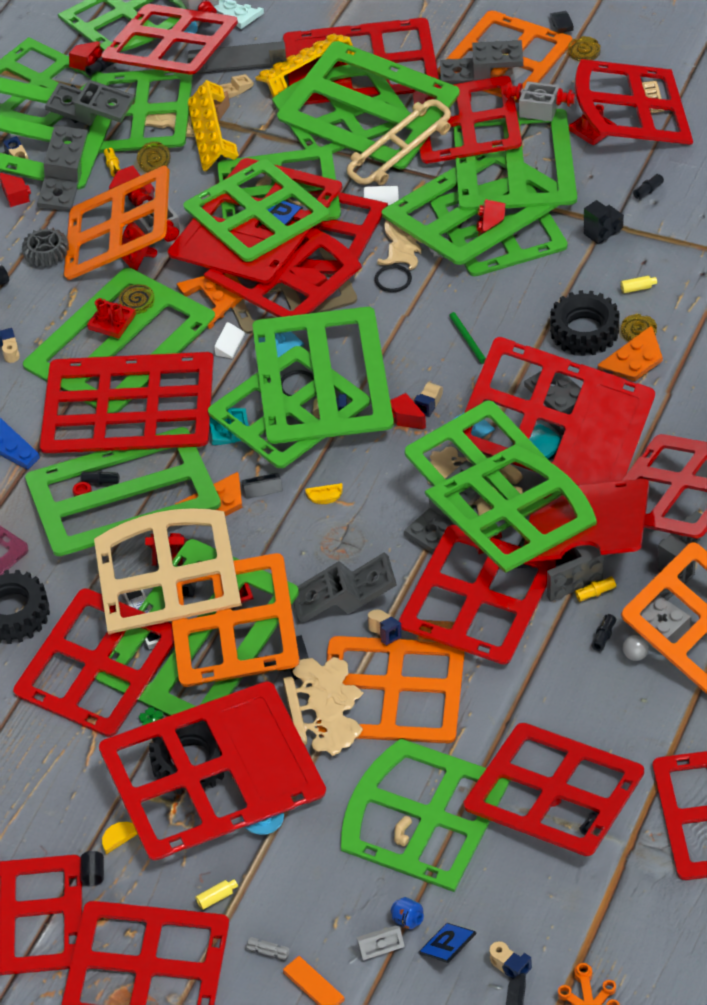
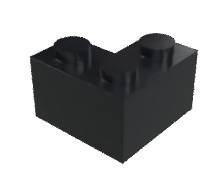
(601, 221)

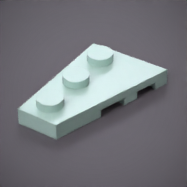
(244, 14)

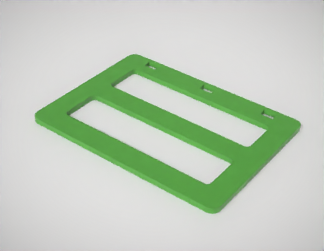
(315, 83)
(35, 169)
(518, 193)
(431, 233)
(38, 363)
(330, 423)
(52, 512)
(158, 691)

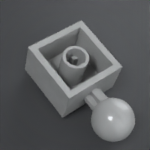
(666, 619)

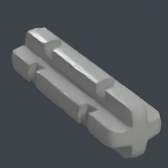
(268, 948)

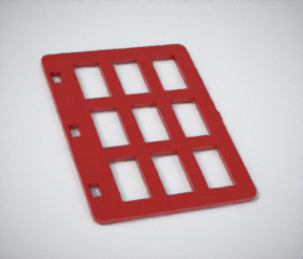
(116, 366)

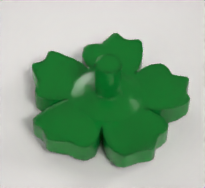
(150, 716)

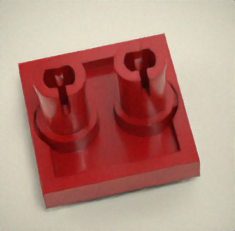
(585, 131)
(134, 259)
(110, 318)
(176, 542)

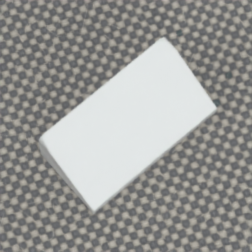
(382, 193)
(229, 341)

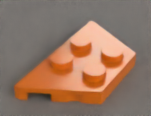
(635, 357)
(228, 492)

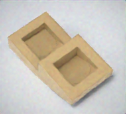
(238, 85)

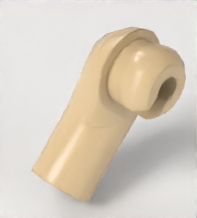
(400, 828)

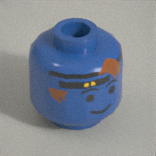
(407, 913)

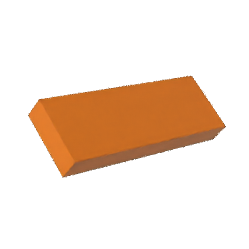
(312, 983)

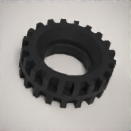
(584, 306)
(32, 615)
(192, 734)

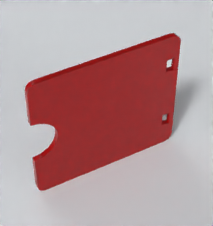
(619, 516)

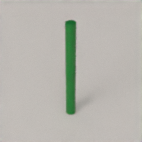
(467, 337)

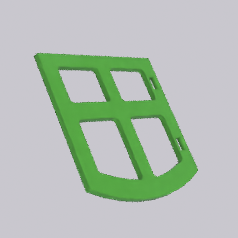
(121, 9)
(42, 79)
(343, 112)
(508, 509)
(431, 815)

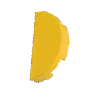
(324, 494)
(117, 835)

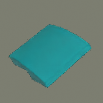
(219, 434)
(545, 440)

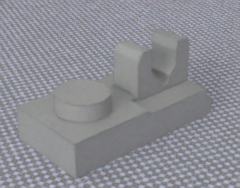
(380, 942)

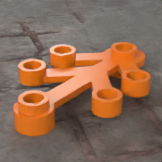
(584, 979)

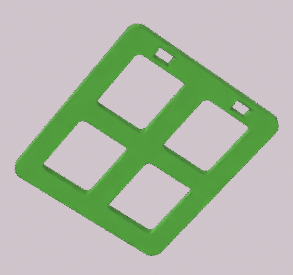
(142, 108)
(325, 156)
(256, 210)
(515, 253)
(454, 432)
(251, 434)

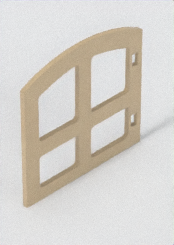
(167, 575)

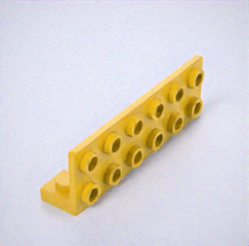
(275, 76)
(207, 126)

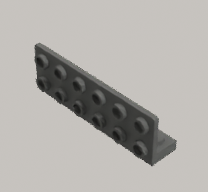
(242, 56)

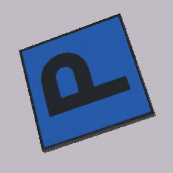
(285, 211)
(447, 942)

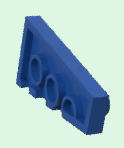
(16, 448)

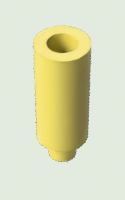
(637, 284)
(215, 894)

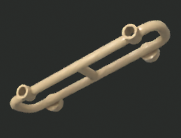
(380, 175)

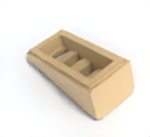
(652, 91)

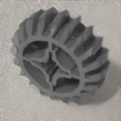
(45, 247)

